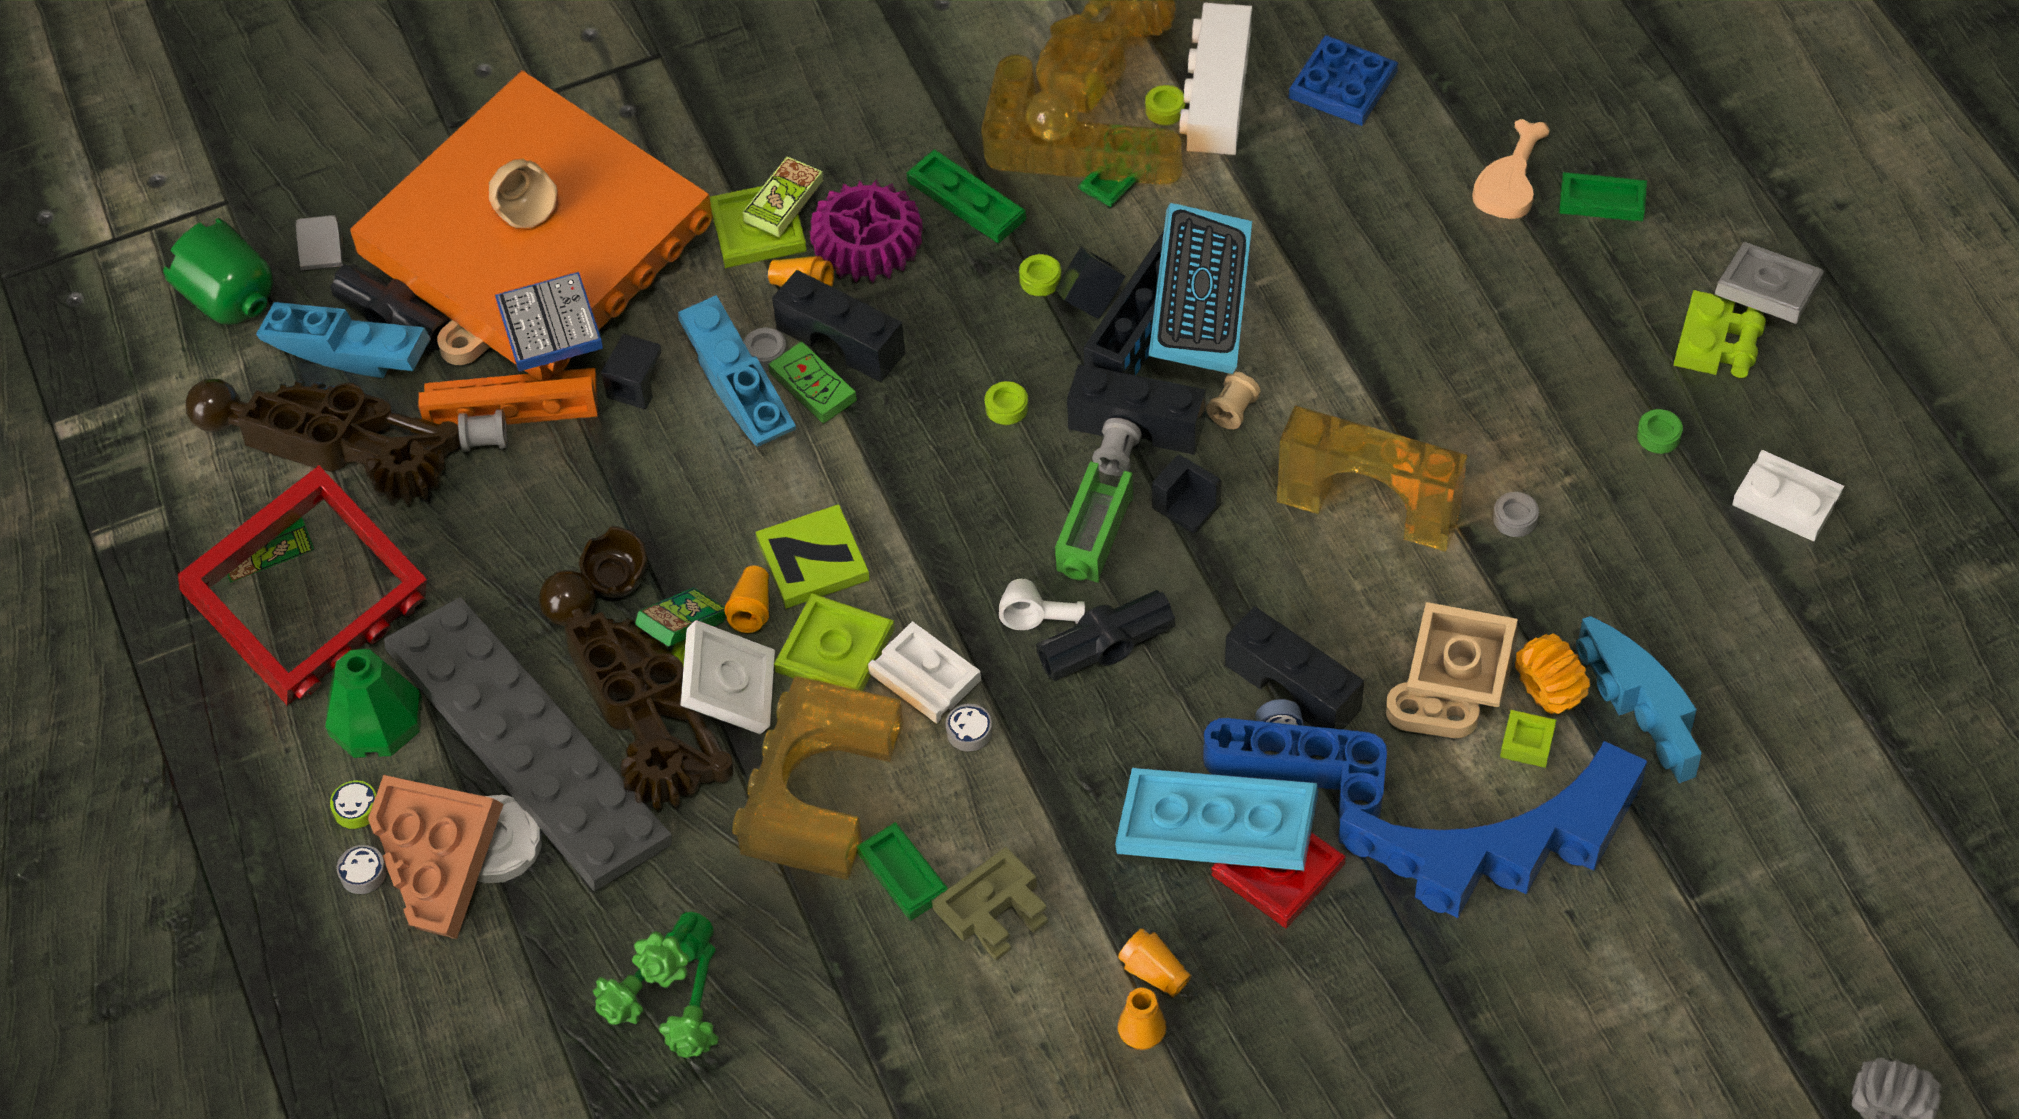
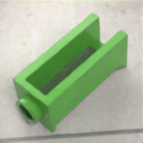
(1092, 525)

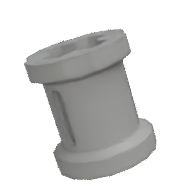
(482, 430)
(1116, 446)

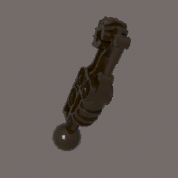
(330, 430)
(656, 763)

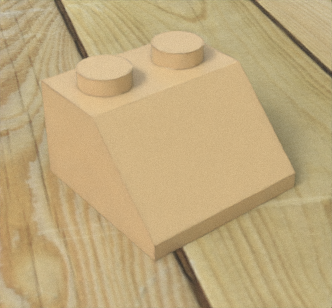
(1463, 654)

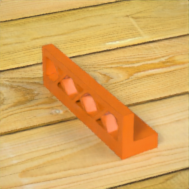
(521, 397)

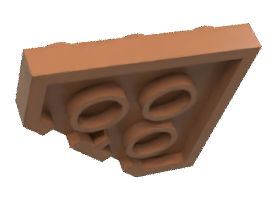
(433, 848)

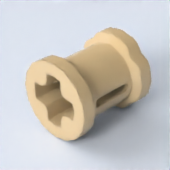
(1233, 400)

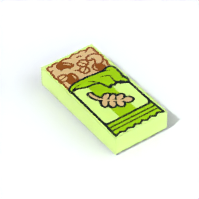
(783, 196)

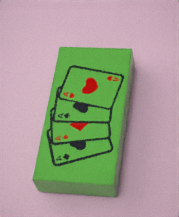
(812, 382)

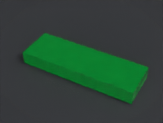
(966, 196)

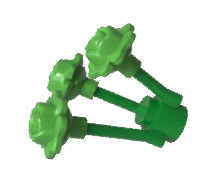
(663, 962)

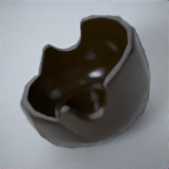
(614, 562)

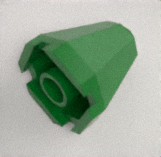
(371, 706)

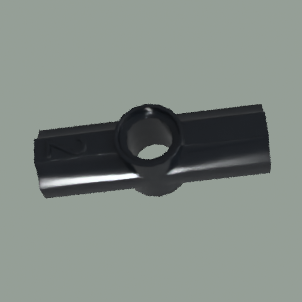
(386, 301)
(1105, 635)

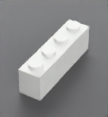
(1218, 78)

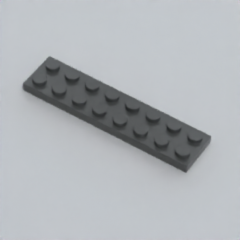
(528, 743)

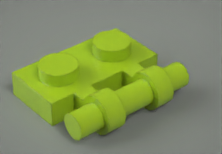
(1705, 332)

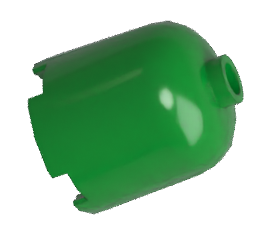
(220, 273)

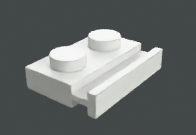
(1788, 495)
(924, 672)

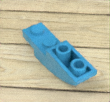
(338, 342)
(735, 373)
(1642, 685)

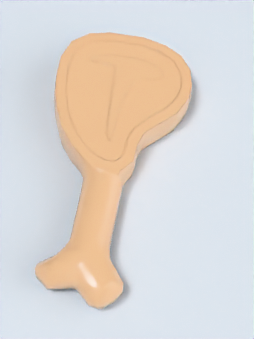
(1502, 185)

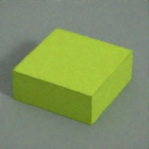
(1528, 738)

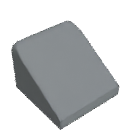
(319, 242)

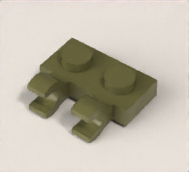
(985, 894)

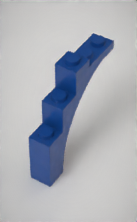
(1510, 852)

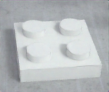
(727, 677)

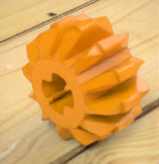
(1552, 673)

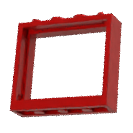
(256, 533)

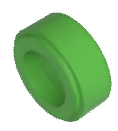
(1659, 431)

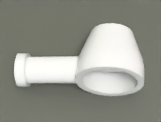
(1024, 609)

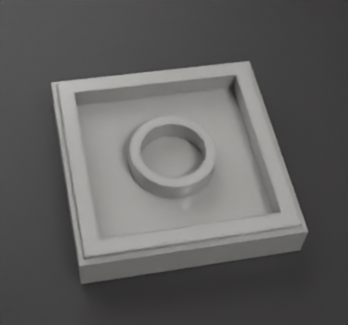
(1769, 282)

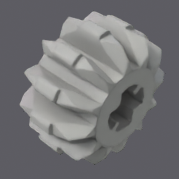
(1895, 1091)

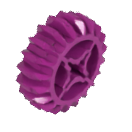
(866, 230)

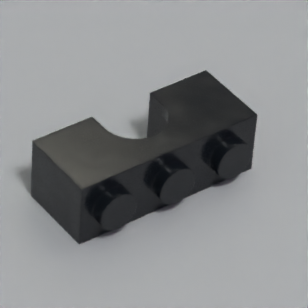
(867, 336)
(1166, 409)
(1322, 687)

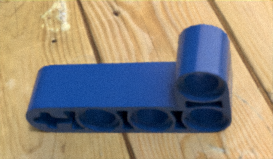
(1226, 755)

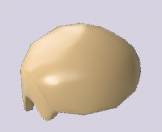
(522, 193)

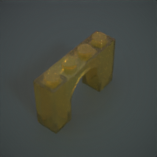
(1420, 473)
(812, 721)

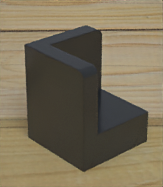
(1090, 282)
(628, 371)
(1186, 493)

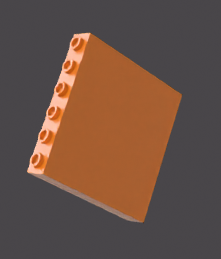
(612, 221)

